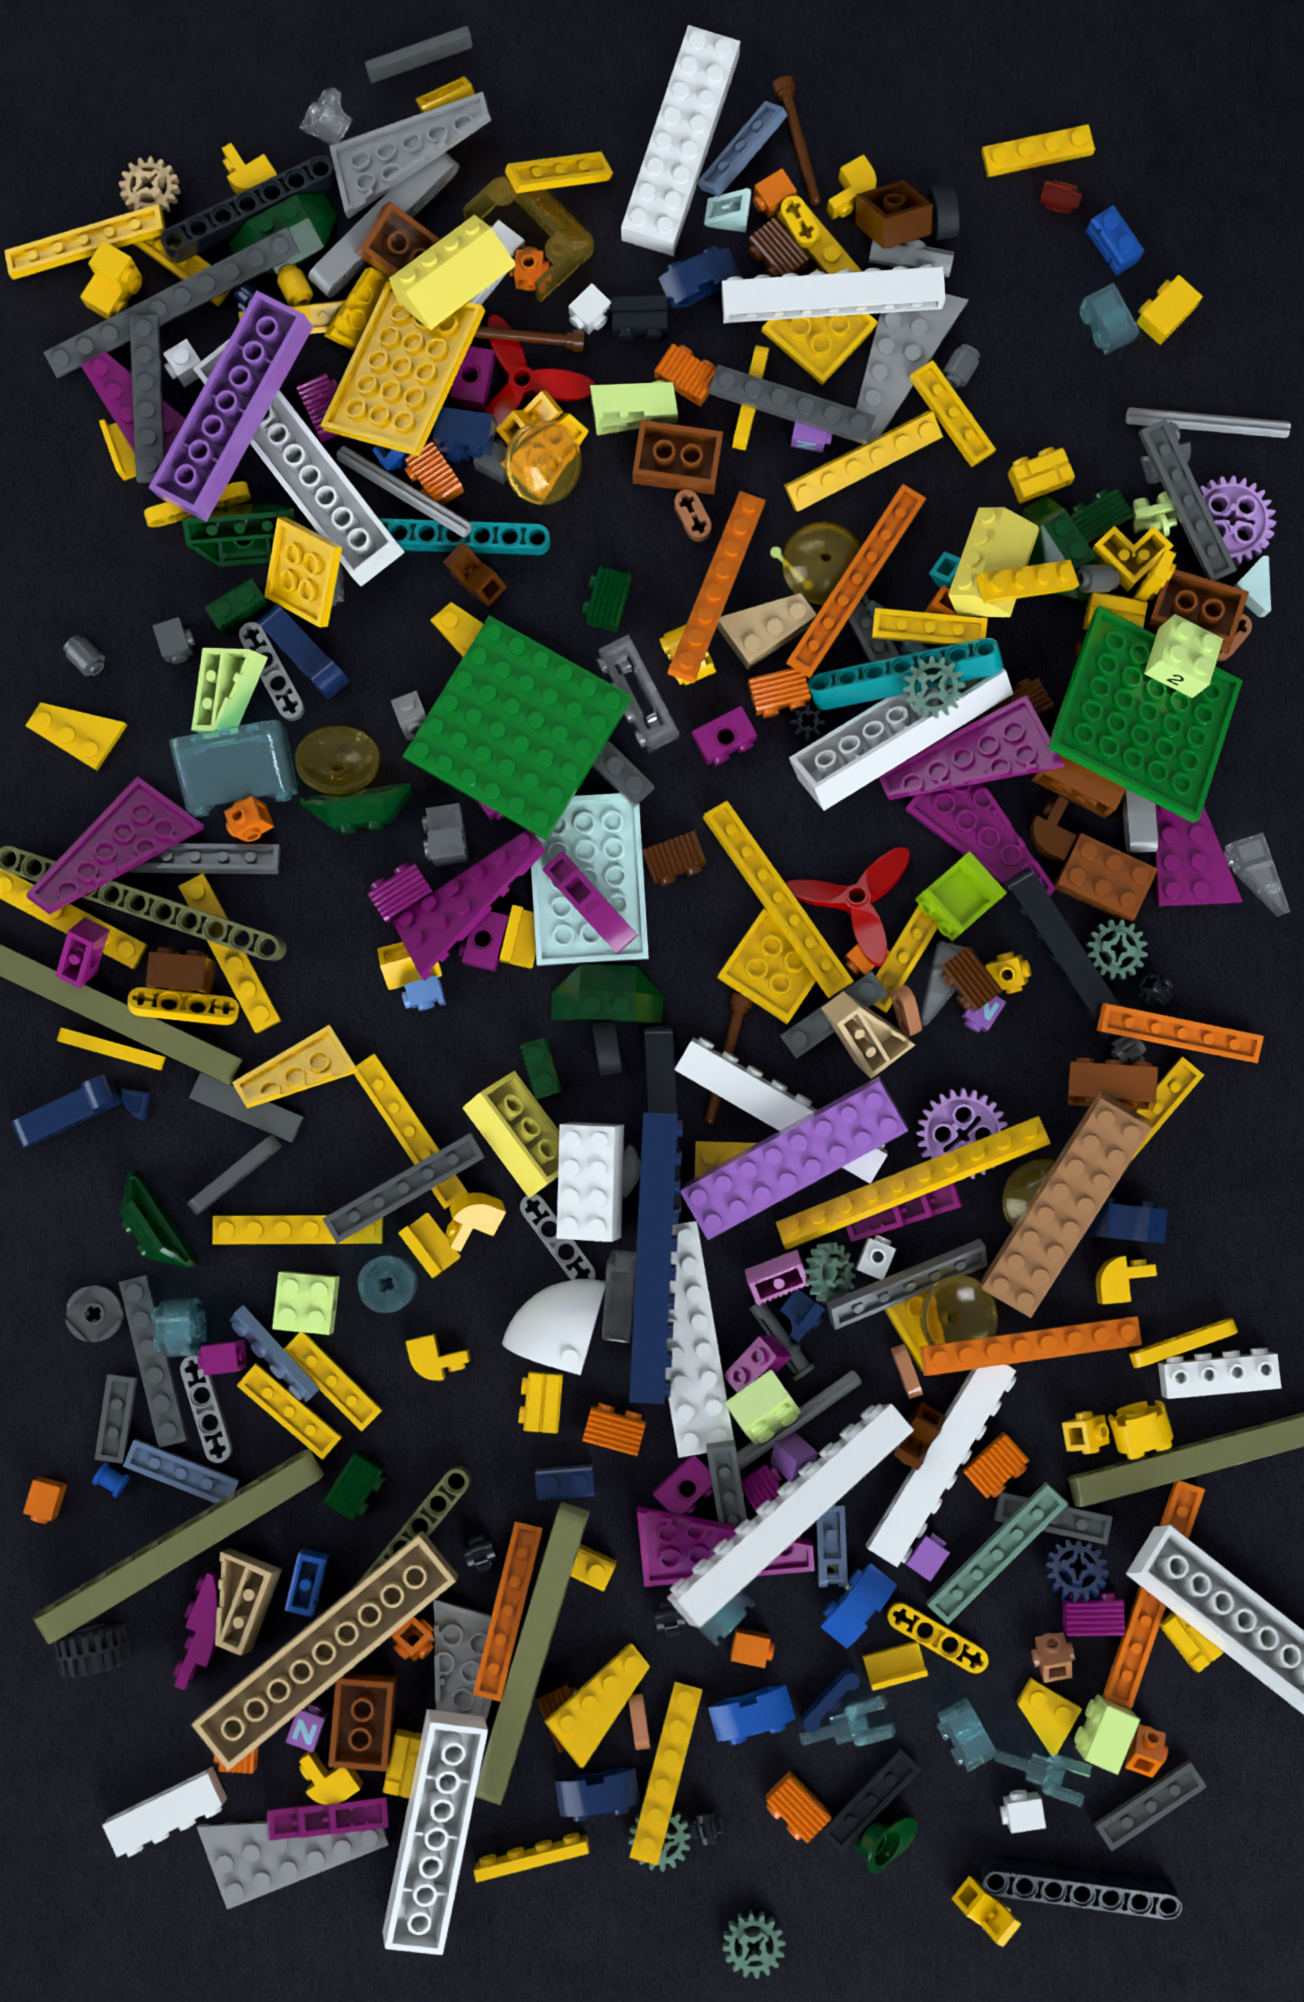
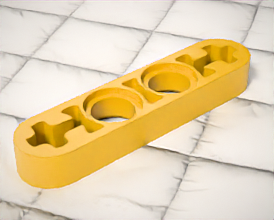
(747, 413)
(167, 513)
(183, 1001)
(111, 1049)
(1183, 1343)
(935, 1640)

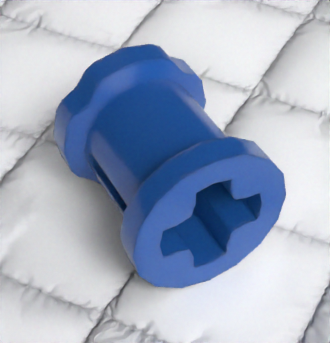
(110, 1479)

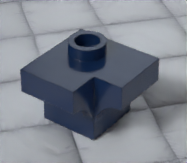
(802, 1313)

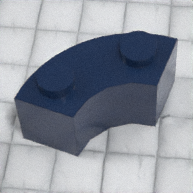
(698, 276)
(1130, 1222)
(597, 1793)

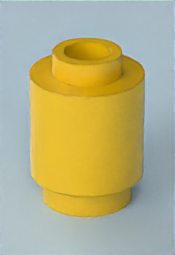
(294, 285)

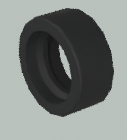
(944, 211)
(607, 1048)

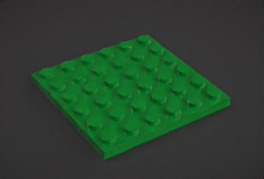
(517, 727)
(1139, 727)

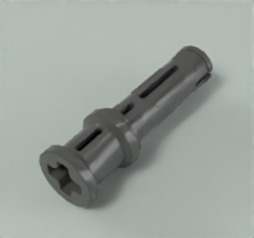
(798, 1363)

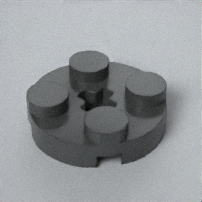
(78, 1313)

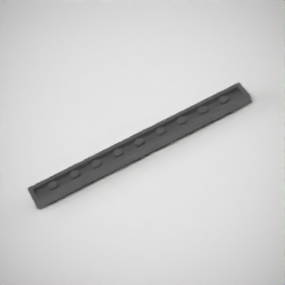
(175, 300)

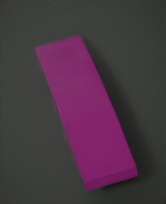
(917, 1209)
(327, 1819)

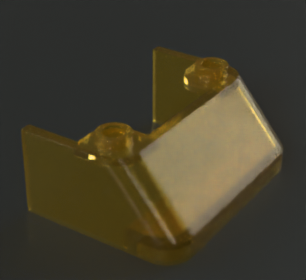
(569, 240)

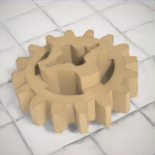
(149, 175)

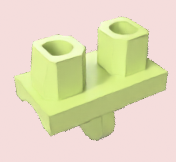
(1159, 515)

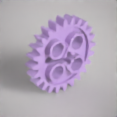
(1229, 496)
(944, 1115)

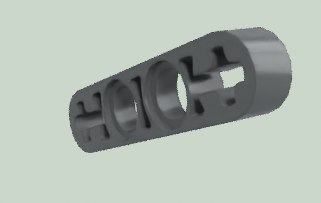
(234, 1174)

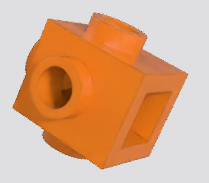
(528, 267)
(248, 819)
(411, 1629)
(1146, 1751)

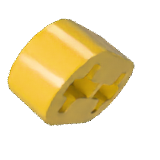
(794, 225)

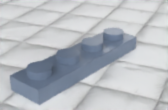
(742, 148)
(280, 1362)
(180, 1472)

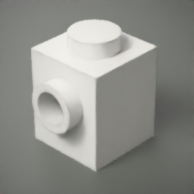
(590, 310)
(181, 362)
(875, 1257)
(1022, 1811)

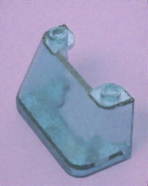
(234, 765)

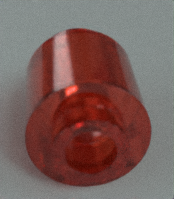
(1060, 196)

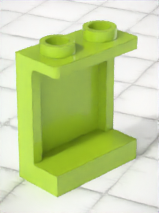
(960, 896)

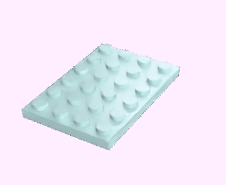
(606, 845)

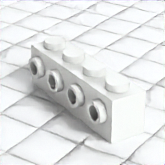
(1219, 1374)
(164, 1812)

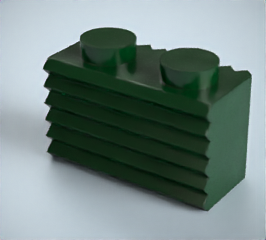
(1101, 515)
(607, 599)
(237, 606)
(541, 1068)
(354, 1486)

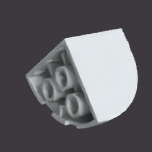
(557, 1324)

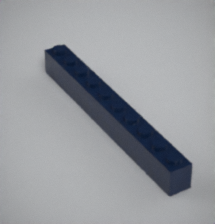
(653, 1258)

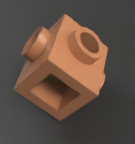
(1053, 1656)

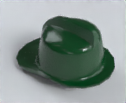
(884, 1843)

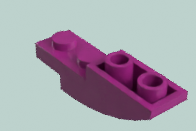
(590, 902)
(202, 1619)

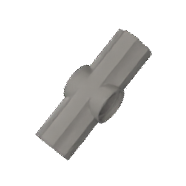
(912, 255)

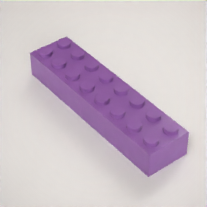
(231, 406)
(793, 1158)

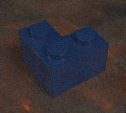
(464, 434)

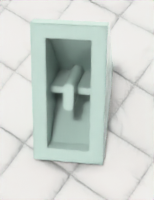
(729, 211)
(1258, 584)

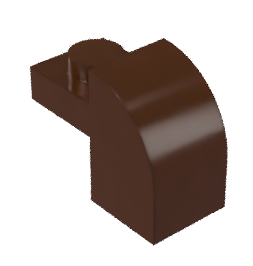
(474, 575)
(1047, 836)
(927, 1426)

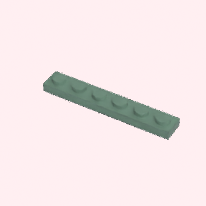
(996, 1553)

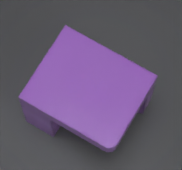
(791, 1455)

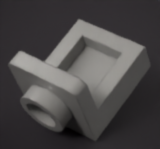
(409, 713)

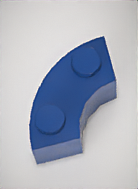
(866, 1594)
(752, 1714)

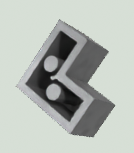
(445, 834)

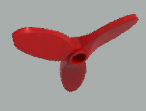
(560, 384)
(871, 886)

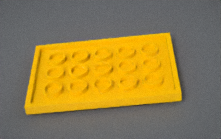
(400, 375)

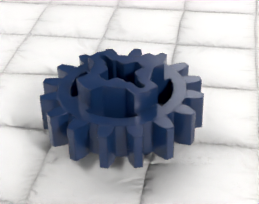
(1065, 1570)

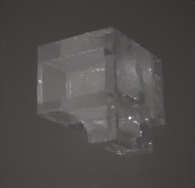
(327, 118)

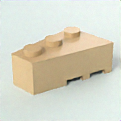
(766, 627)
(866, 1035)
(244, 1599)

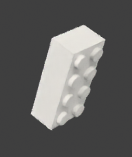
(590, 1181)

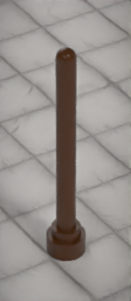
(784, 89)
(572, 340)
(740, 1006)

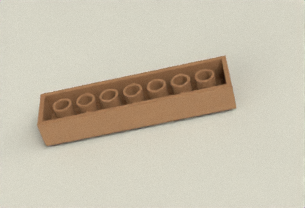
(1065, 1204)

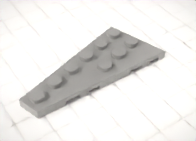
(389, 155)
(900, 348)
(458, 1652)
(252, 1866)

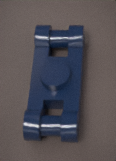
(830, 1698)

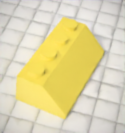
(451, 272)
(995, 543)
(518, 1132)

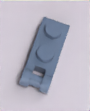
(832, 1547)

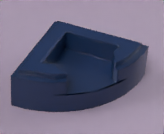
(136, 1102)

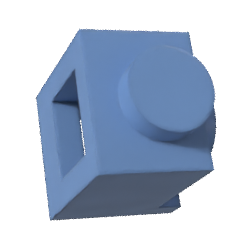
(424, 993)

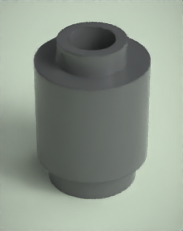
(961, 365)
(1097, 578)
(84, 655)

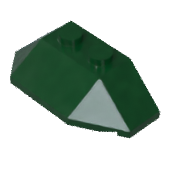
(306, 217)
(236, 533)
(1058, 540)
(359, 808)
(607, 995)
(151, 1224)

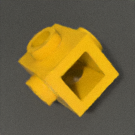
(1018, 967)
(1086, 1432)

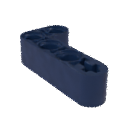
(303, 651)
(92, 1099)

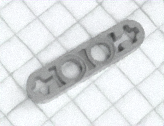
(273, 670)
(553, 1243)
(200, 1410)

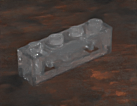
(617, 653)

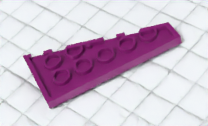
(115, 389)
(990, 749)
(975, 823)
(122, 837)
(1190, 863)
(459, 905)
(677, 1542)

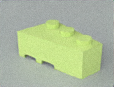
(625, 405)
(225, 687)

